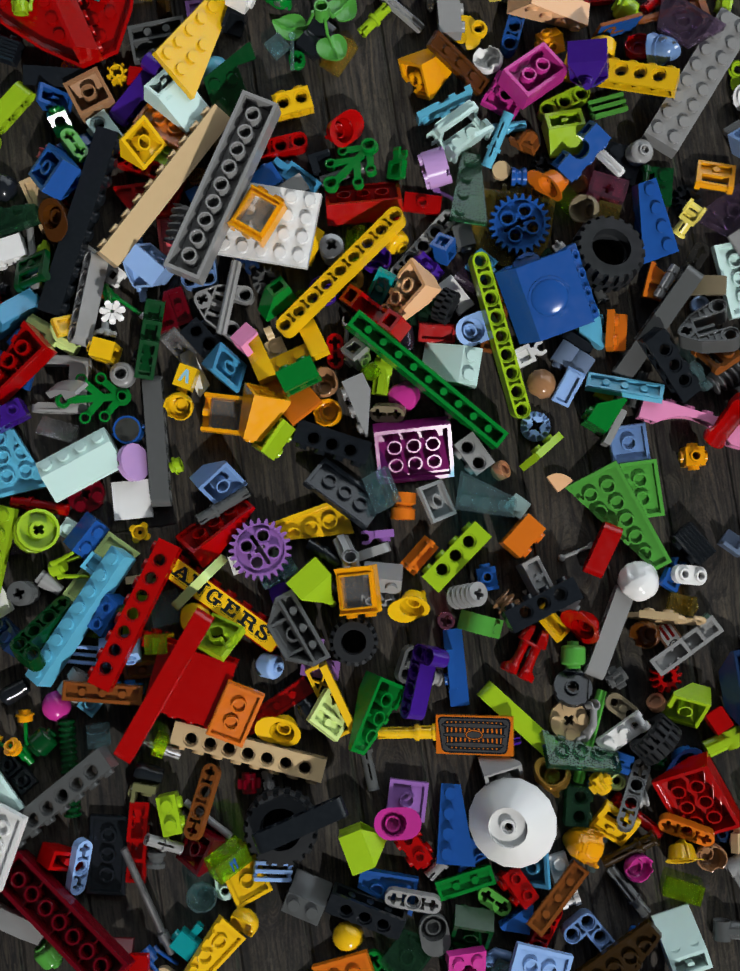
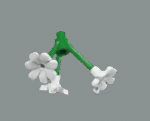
(112, 311)

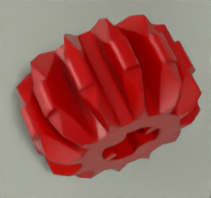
(665, 684)

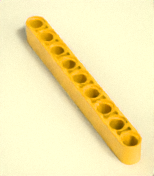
(337, 281)

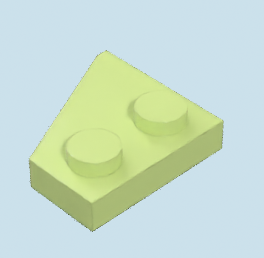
(327, 717)

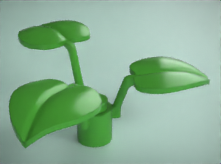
(329, 48)

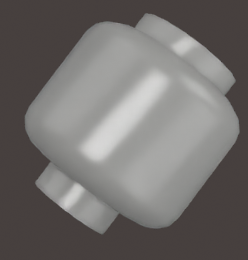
(639, 152)
(124, 369)

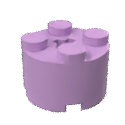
(436, 168)

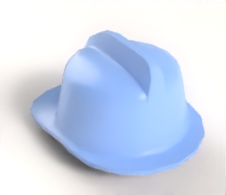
(472, 330)

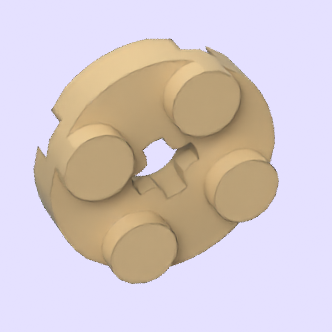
(570, 731)

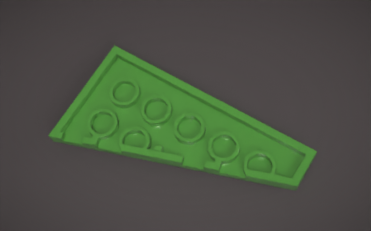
(614, 501)

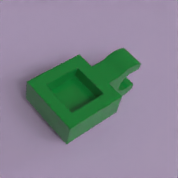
(397, 166)

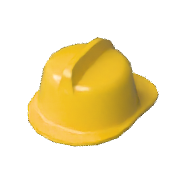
(409, 607)
(278, 730)
(681, 853)

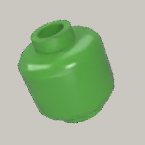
(573, 655)
(47, 956)

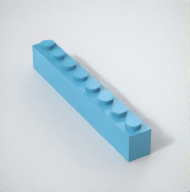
(74, 623)

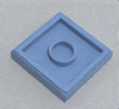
(630, 444)

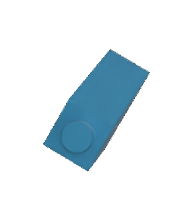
(16, 310)

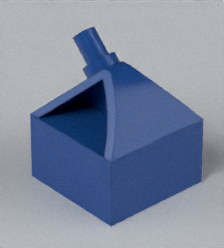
(55, 173)

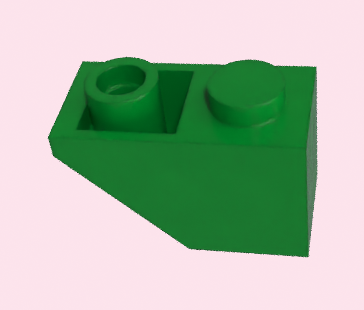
(276, 298)

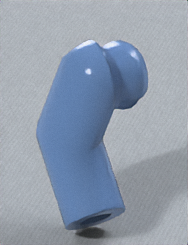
(494, 953)

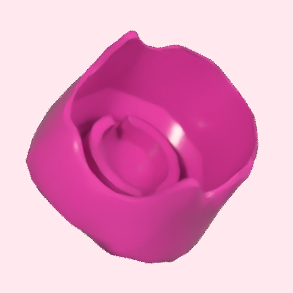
(405, 394)

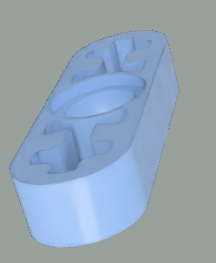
(82, 873)

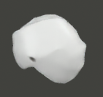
(638, 580)

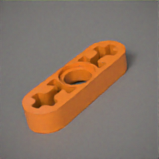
(692, 836)

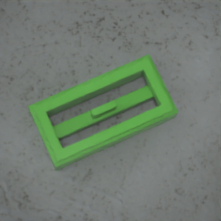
(621, 101)

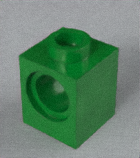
(56, 111)

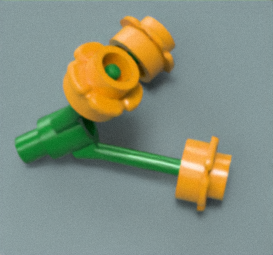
(13, 746)

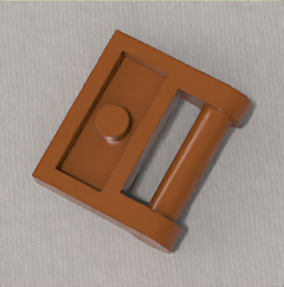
(726, 360)

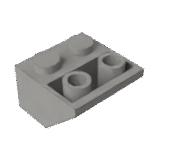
(389, 580)

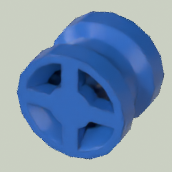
(518, 176)

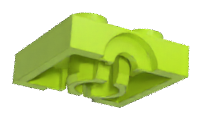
(218, 647)

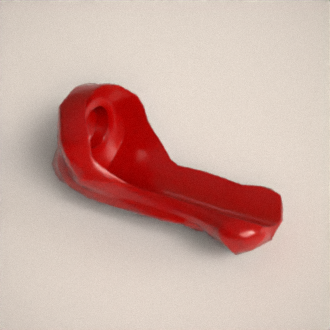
(724, 425)

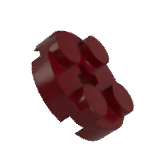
(94, 501)

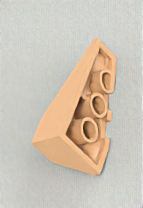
(413, 290)

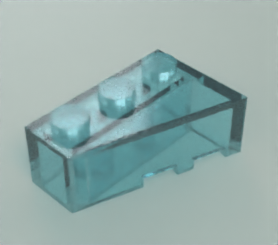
(483, 498)

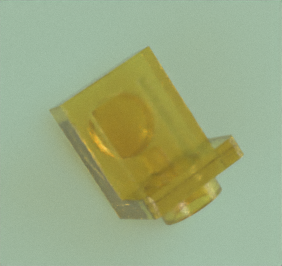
(682, 604)

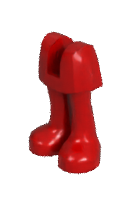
(513, 664)

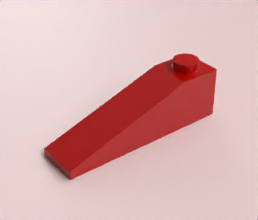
(209, 540)

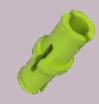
(374, 20)

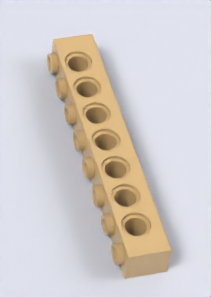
(316, 762)

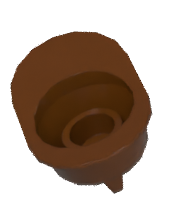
(53, 219)

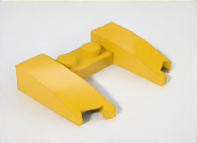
(265, 367)

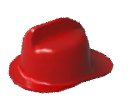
(345, 128)
(582, 625)

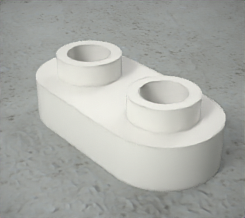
(690, 574)

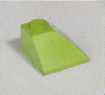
(689, 705)

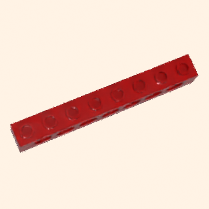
(108, 681)

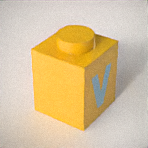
(185, 378)

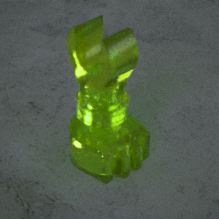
(370, 371)

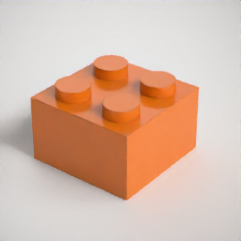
(522, 536)

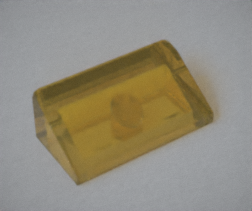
(338, 67)

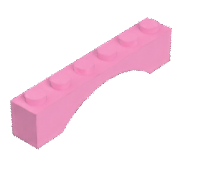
(669, 409)

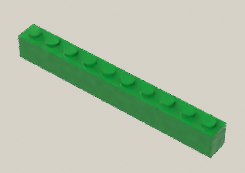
(426, 380)

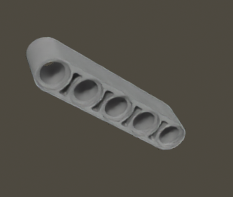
(87, 299)
(609, 634)

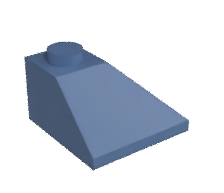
(217, 480)

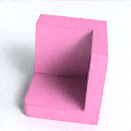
(243, 337)

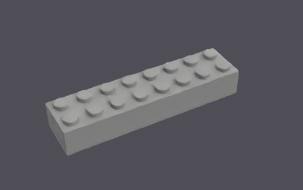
(695, 87)

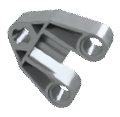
(217, 291)

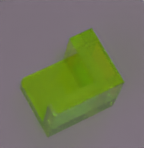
(156, 643)

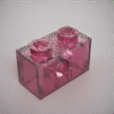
(616, 187)

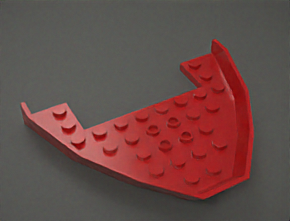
(46, 32)

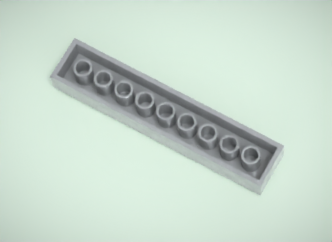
(222, 187)

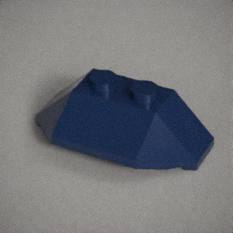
(730, 684)

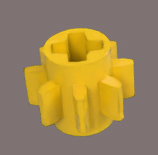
(121, 72)
(600, 783)

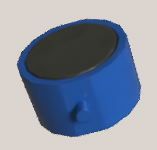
(128, 430)

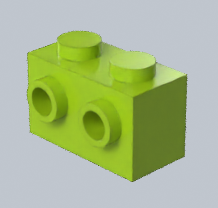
(170, 813)

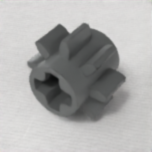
(616, 677)

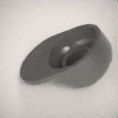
(434, 934)

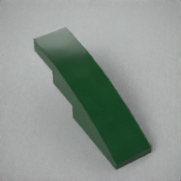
(149, 339)

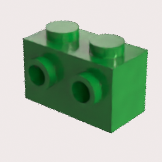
(298, 375)

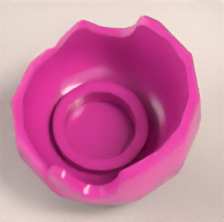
(54, 707)
(638, 867)

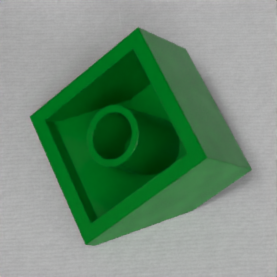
(602, 415)

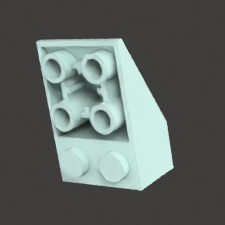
(172, 102)
(682, 940)

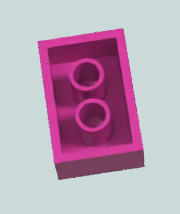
(532, 75)

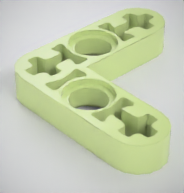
(199, 582)

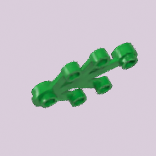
(366, 149)
(97, 398)

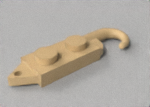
(666, 617)

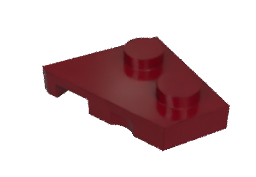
(176, 309)

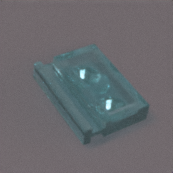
(381, 489)

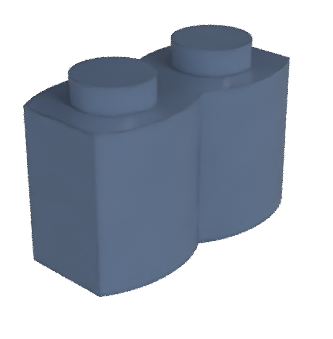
(570, 355)

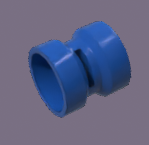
(628, 759)

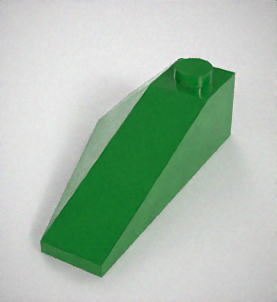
(374, 704)

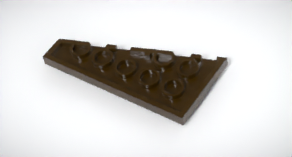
(626, 952)

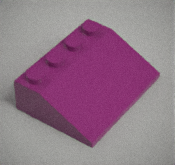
(415, 448)

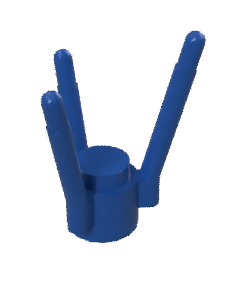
(153, 957)

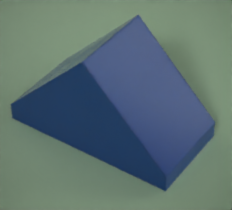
(50, 96)
(516, 920)

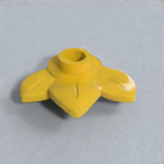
(471, 37)

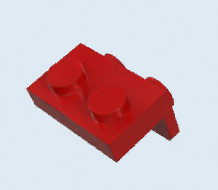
(518, 887)

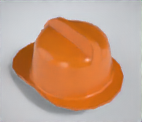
(548, 183)

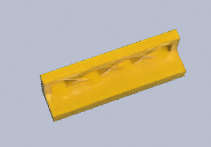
(335, 692)

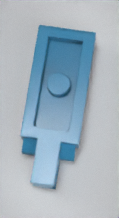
(289, 169)

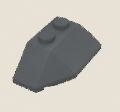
(294, 632)

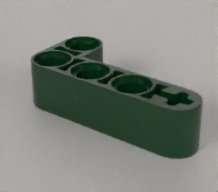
(28, 642)

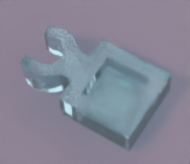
(697, 370)

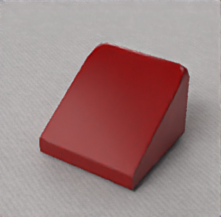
(133, 72)

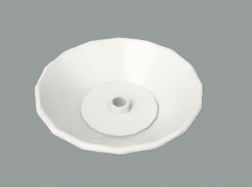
(528, 813)

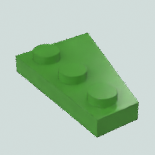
(645, 482)

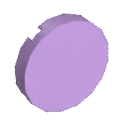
(133, 462)

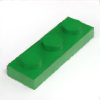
(465, 882)

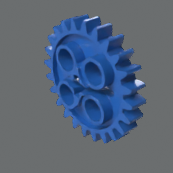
(511, 209)

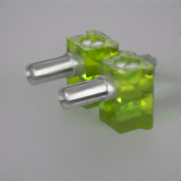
(160, 746)

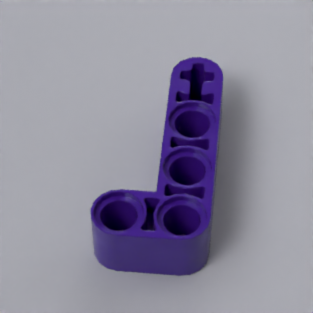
(132, 100)
(420, 679)

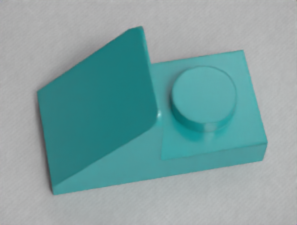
(381, 285)

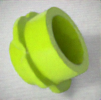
(176, 465)

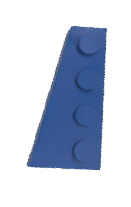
(652, 221)

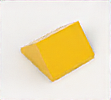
(141, 143)

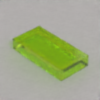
(683, 891)

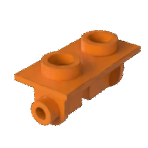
(419, 555)

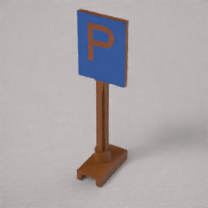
(628, 23)

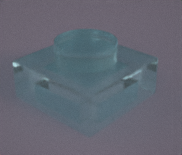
(277, 46)

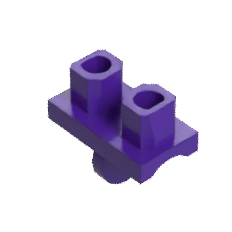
(429, 264)

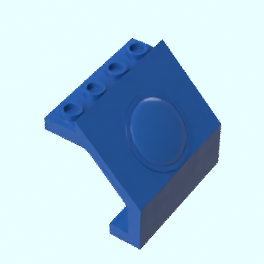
(548, 295)

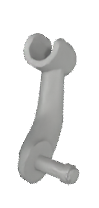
(593, 706)

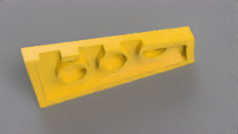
(315, 522)

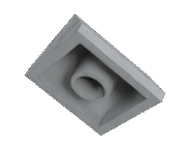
(435, 501)

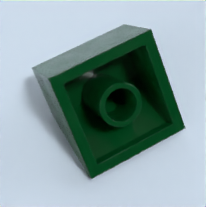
(471, 926)

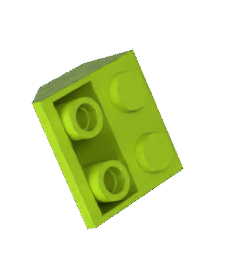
(561, 131)

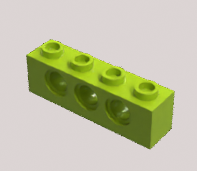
(480, 538)

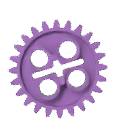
(245, 559)

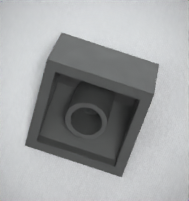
(307, 897)

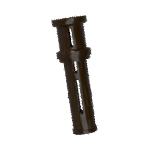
(638, 842)

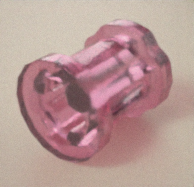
(443, 615)

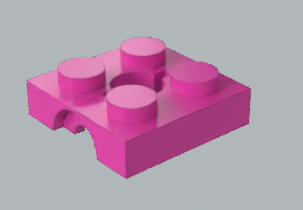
(494, 102)
(472, 956)

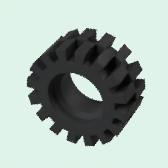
(445, 306)

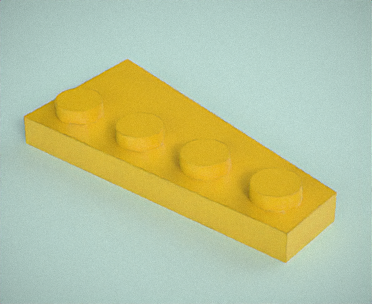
(216, 946)

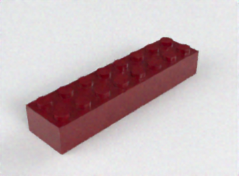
(62, 918)

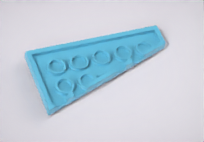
(17, 466)

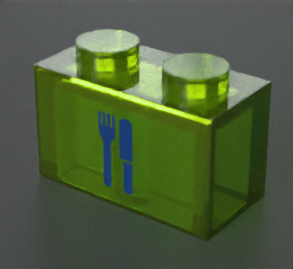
(228, 859)

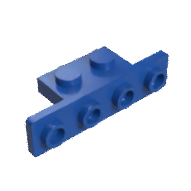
(456, 669)

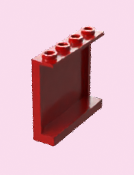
(198, 688)

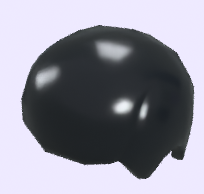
(8, 188)

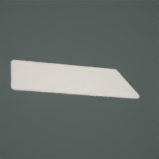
(202, 382)

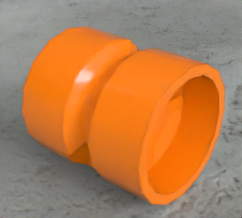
(404, 509)

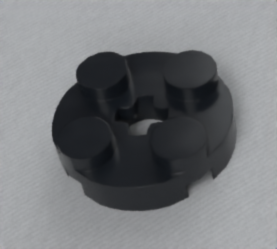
(567, 697)

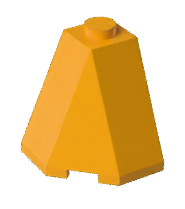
(424, 73)
(260, 411)

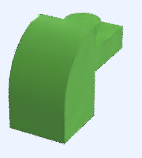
(480, 624)

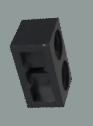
(199, 342)

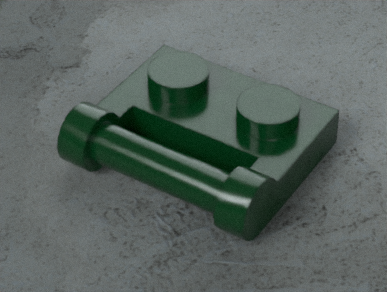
(664, 178)
(29, 266)

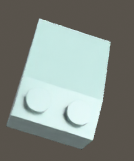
(454, 363)

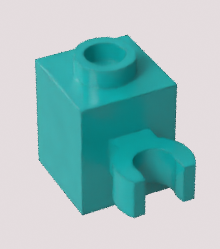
(186, 941)

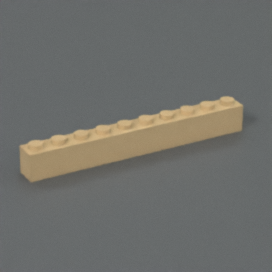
(163, 186)

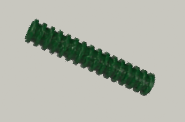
(68, 758)

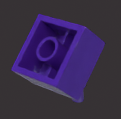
(588, 62)

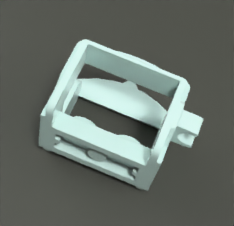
(466, 136)

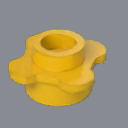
(138, 537)

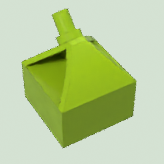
(313, 583)
(361, 847)

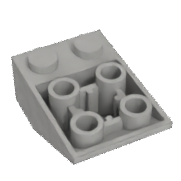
(358, 395)

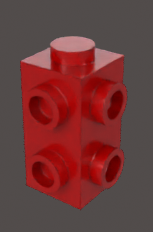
(418, 853)

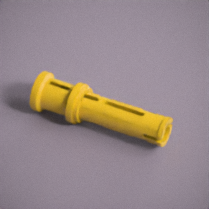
(412, 732)

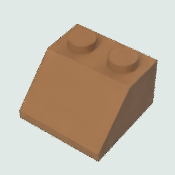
(89, 94)

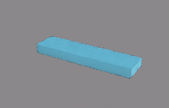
(624, 387)

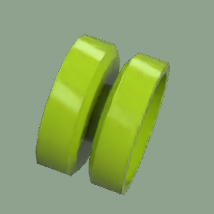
(47, 528)

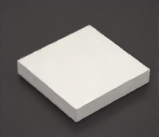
(131, 500)

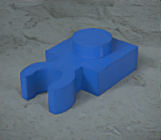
(665, 579)

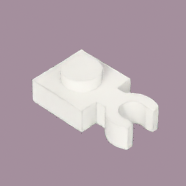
(526, 354)

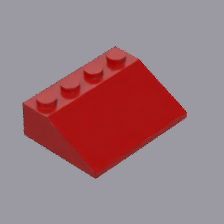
(698, 794)

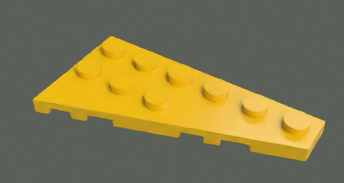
(191, 44)

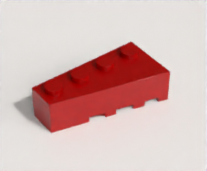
(23, 360)

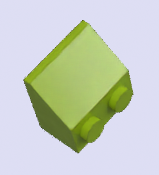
(275, 440)

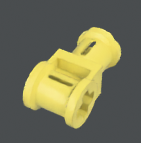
(689, 218)

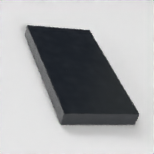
(341, 492)
(107, 864)

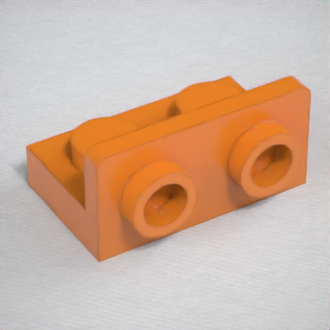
(616, 331)

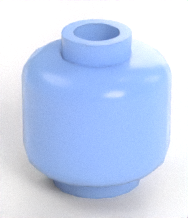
(269, 665)

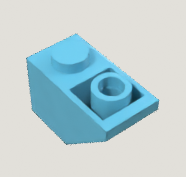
(593, 333)

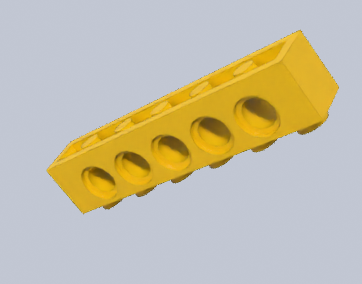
(646, 85)

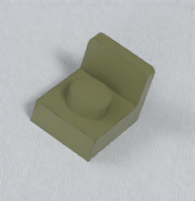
(146, 788)

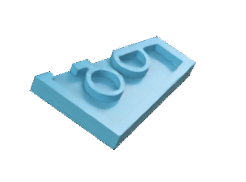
(438, 109)

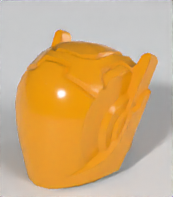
(584, 845)

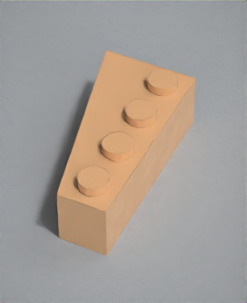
(560, 13)

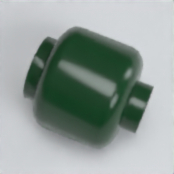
(42, 741)

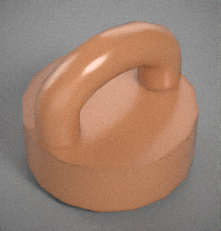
(500, 470)
(656, 702)

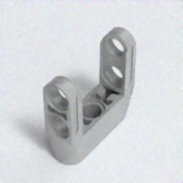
(76, 365)

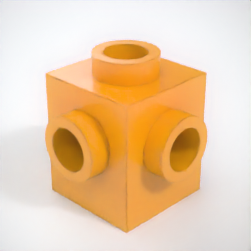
(553, 38)
(686, 458)

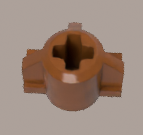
(525, 141)

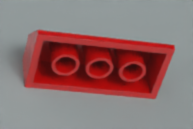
(78, 32)
(362, 205)

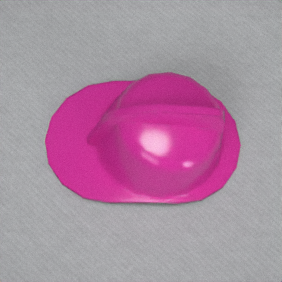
(397, 823)

